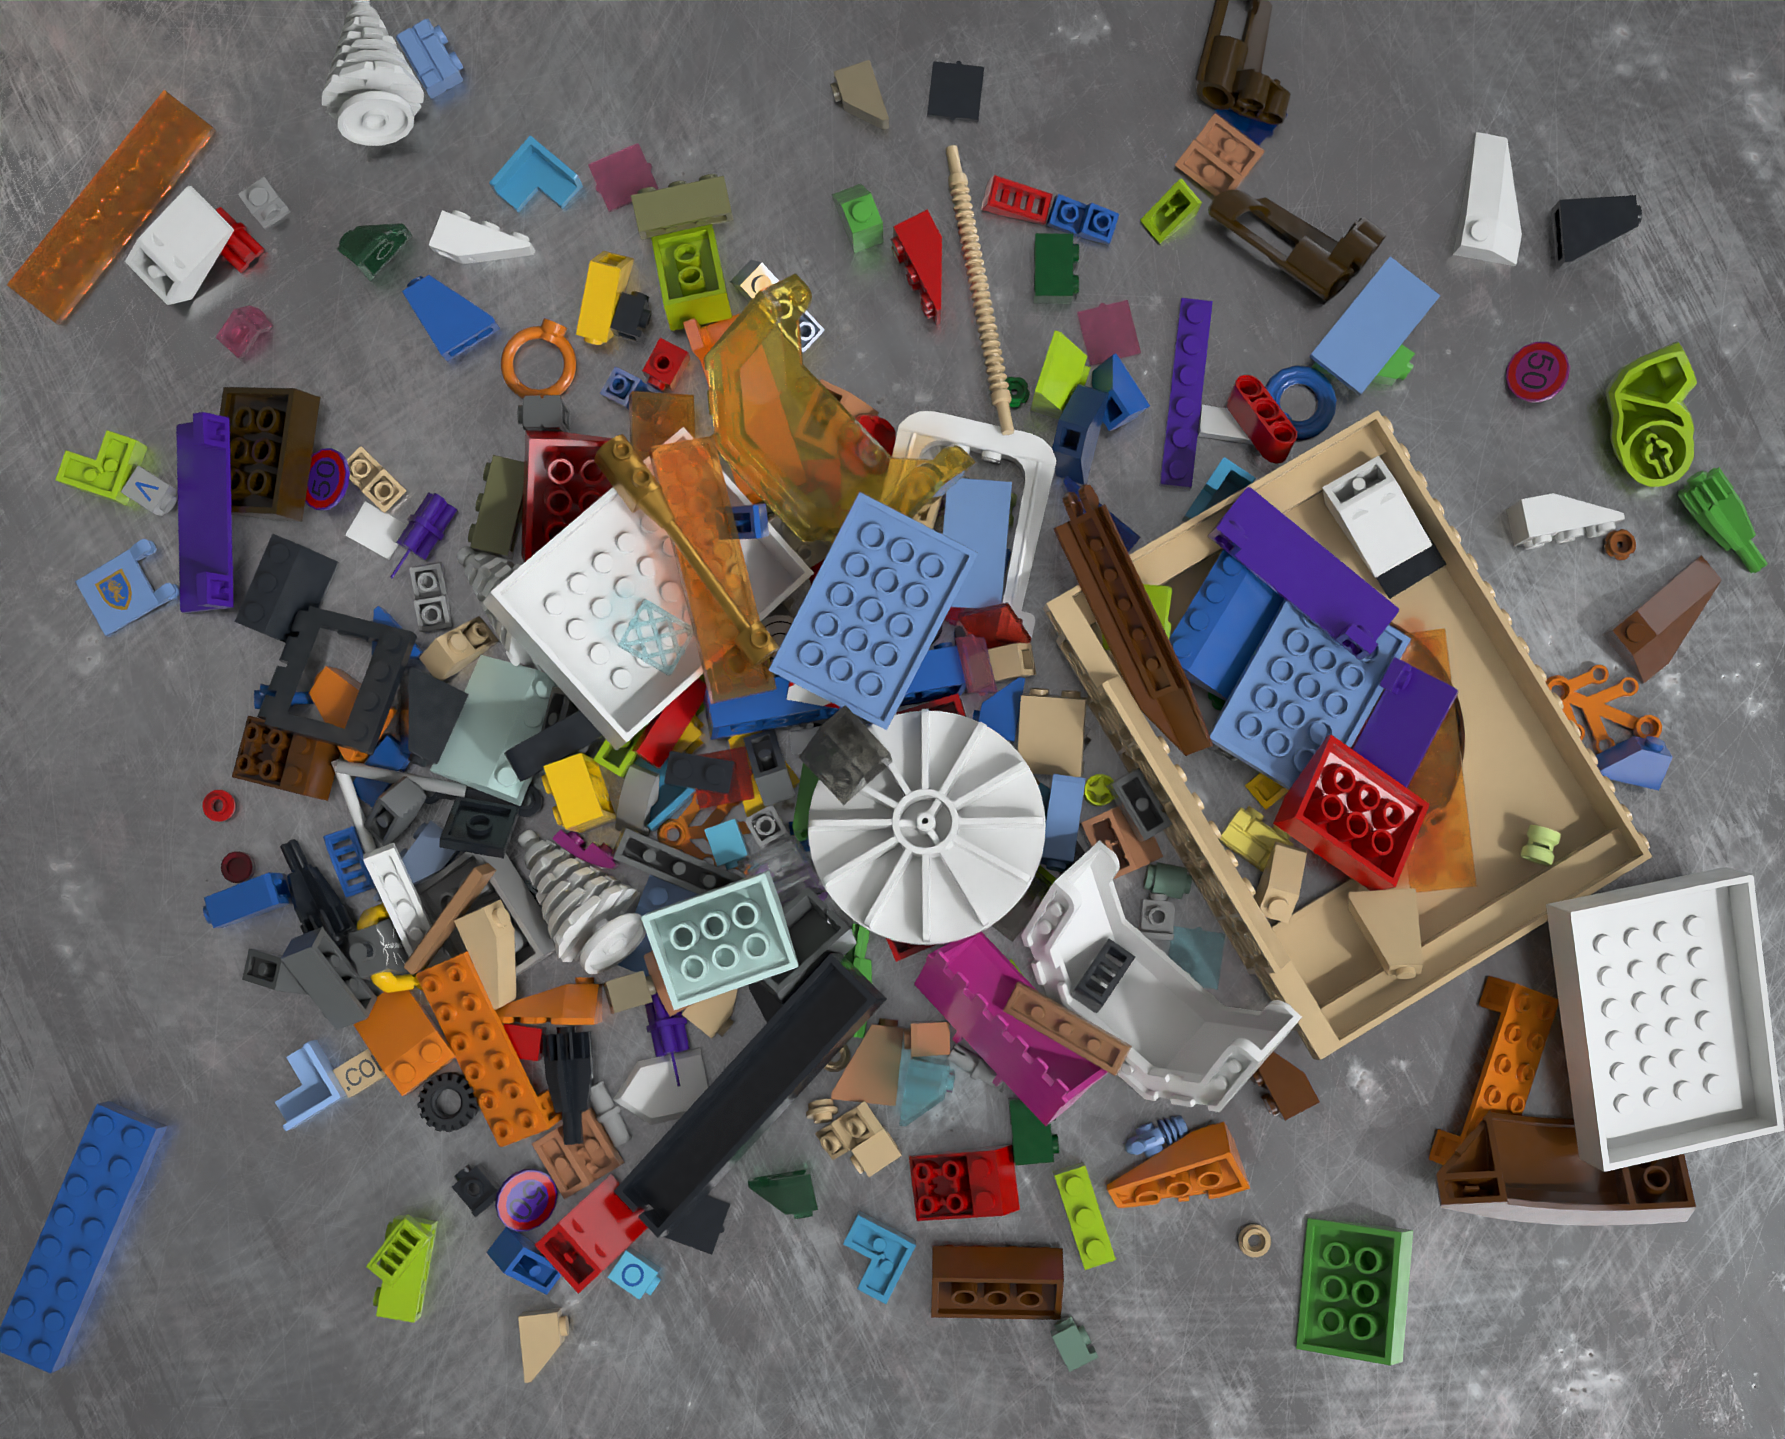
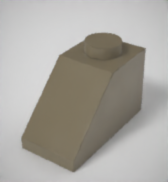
(860, 94)
(629, 991)

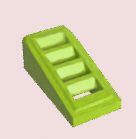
(417, 1231)

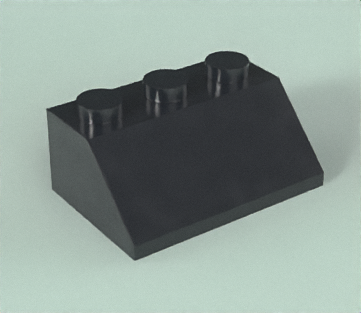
(285, 582)

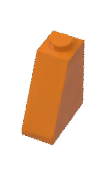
(334, 697)

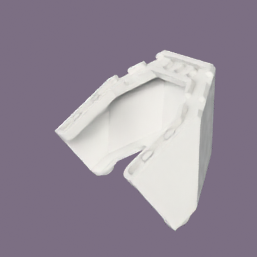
(1179, 1033)

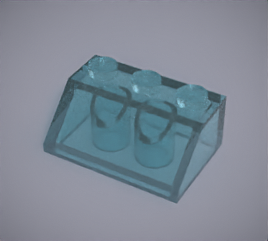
(925, 1087)

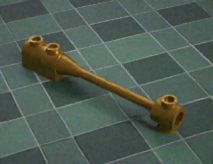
(642, 491)

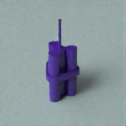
(425, 527)
(666, 1032)

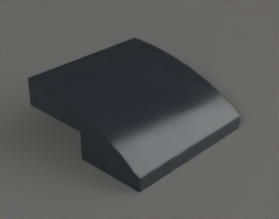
(1411, 570)

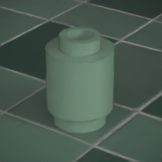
(1167, 880)

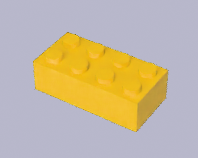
(579, 793)

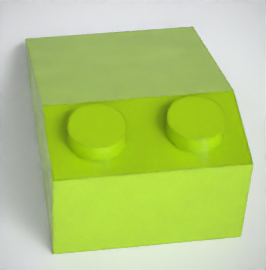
(691, 276)
(1059, 377)

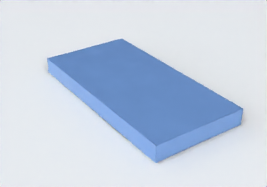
(1374, 326)
(979, 519)

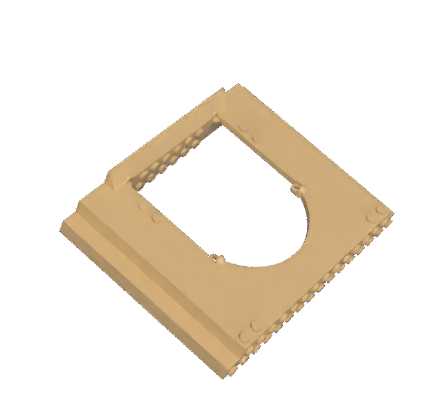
(1516, 756)

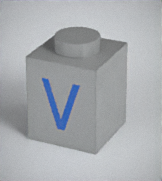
(150, 491)

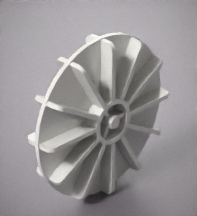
(936, 836)

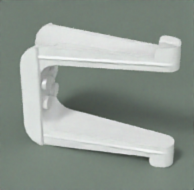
(1026, 450)

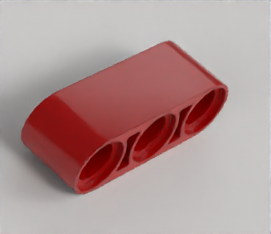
(1261, 419)

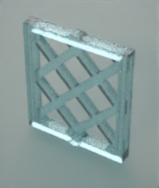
(634, 624)

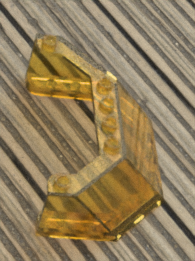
(795, 437)

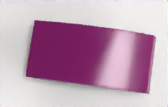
(593, 854)

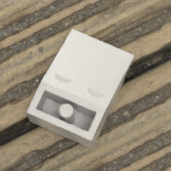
(180, 247)
(1376, 516)
(1559, 518)

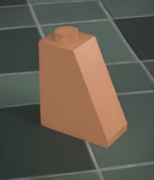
(874, 1067)

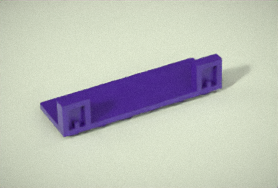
(204, 513)
(1304, 573)
(1405, 720)

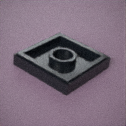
(479, 827)

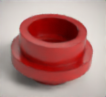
(228, 805)

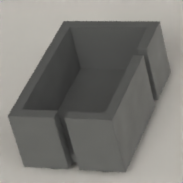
(812, 941)

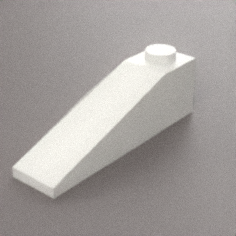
(1489, 210)

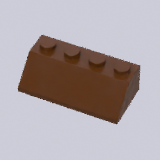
(997, 1282)

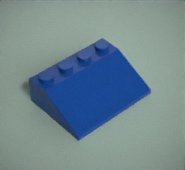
(1224, 626)

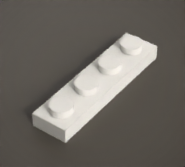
(399, 896)

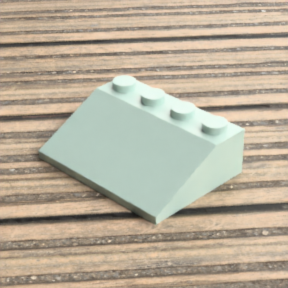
(501, 711)
(720, 940)

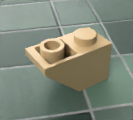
(458, 648)

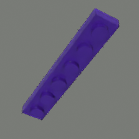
(1185, 393)

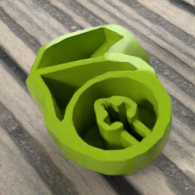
(1648, 415)

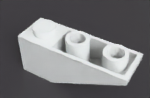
(471, 242)

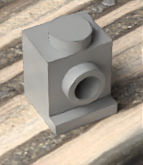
(264, 202)
(1154, 930)

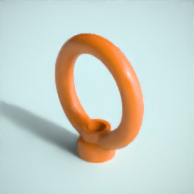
(552, 333)

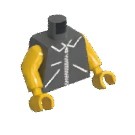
(380, 952)

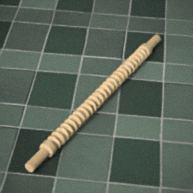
(969, 239)

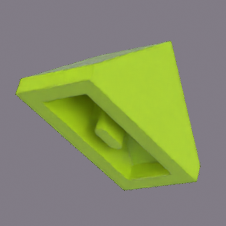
(1171, 211)

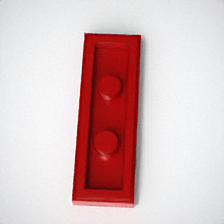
(668, 726)

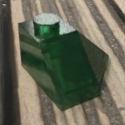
(372, 246)
(788, 1191)

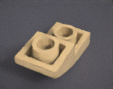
(374, 480)
(848, 1130)

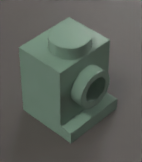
(1073, 1343)

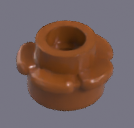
(1627, 540)

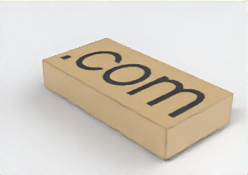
(359, 1073)

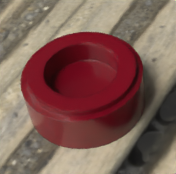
(238, 867)

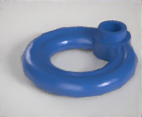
(1321, 387)

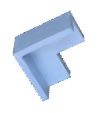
(318, 1088)

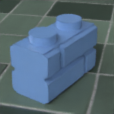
(430, 58)

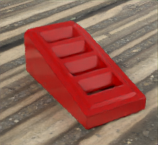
(1002, 208)

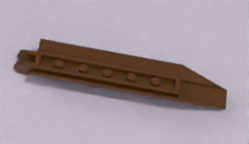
(1130, 621)

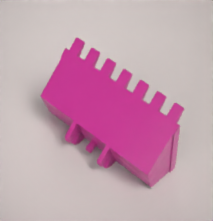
(970, 988)

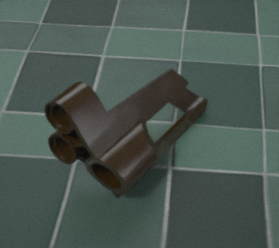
(1232, 68)
(1317, 259)

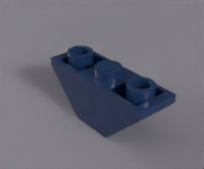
(1079, 433)

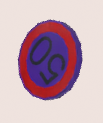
(327, 479)
(526, 1200)

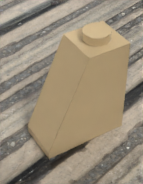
(1391, 928)

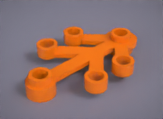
(1594, 707)
(695, 832)

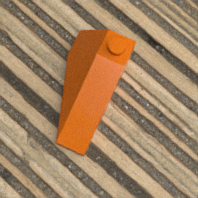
(1194, 1165)

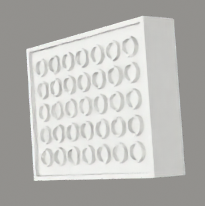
(587, 585)
(1665, 1017)

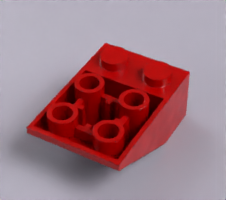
(920, 248)
(964, 1183)
(591, 1235)

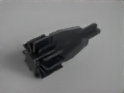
(314, 898)
(569, 1077)

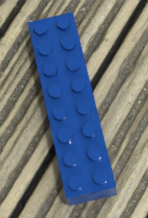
(936, 678)
(79, 1236)

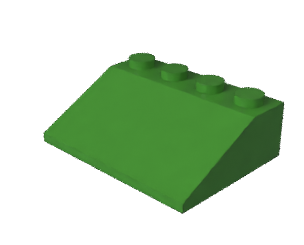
(1355, 1290)

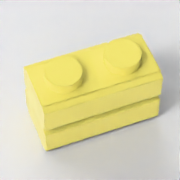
(1251, 837)

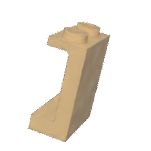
(1052, 732)

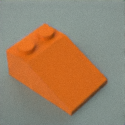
(405, 1040)

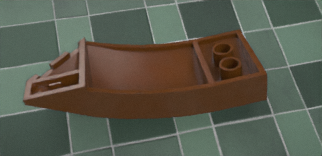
(1534, 1175)

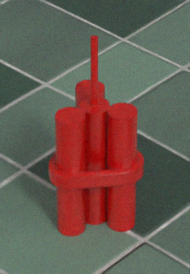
(241, 246)

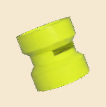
(1097, 784)

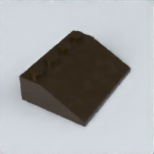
(270, 450)

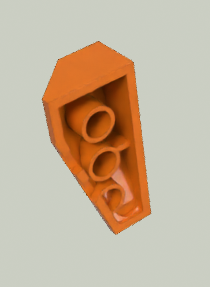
(565, 1005)

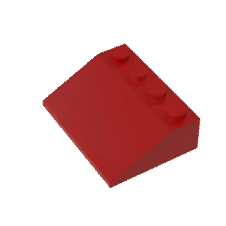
(558, 484)
(1353, 815)

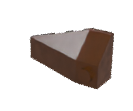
(1658, 625)

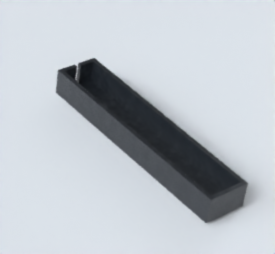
(750, 1094)

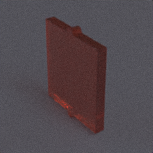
(996, 624)
(742, 784)

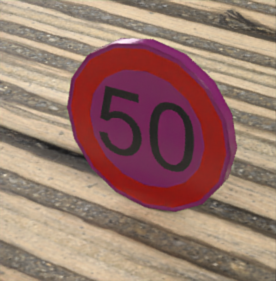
(1538, 371)

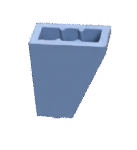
(1062, 822)

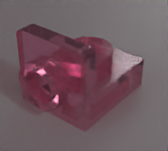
(243, 329)

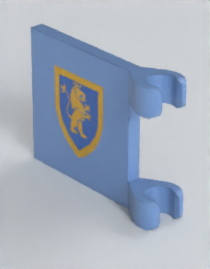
(121, 591)

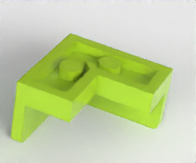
(106, 474)

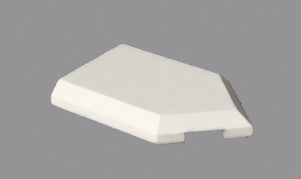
(653, 1090)

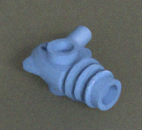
(1150, 1138)

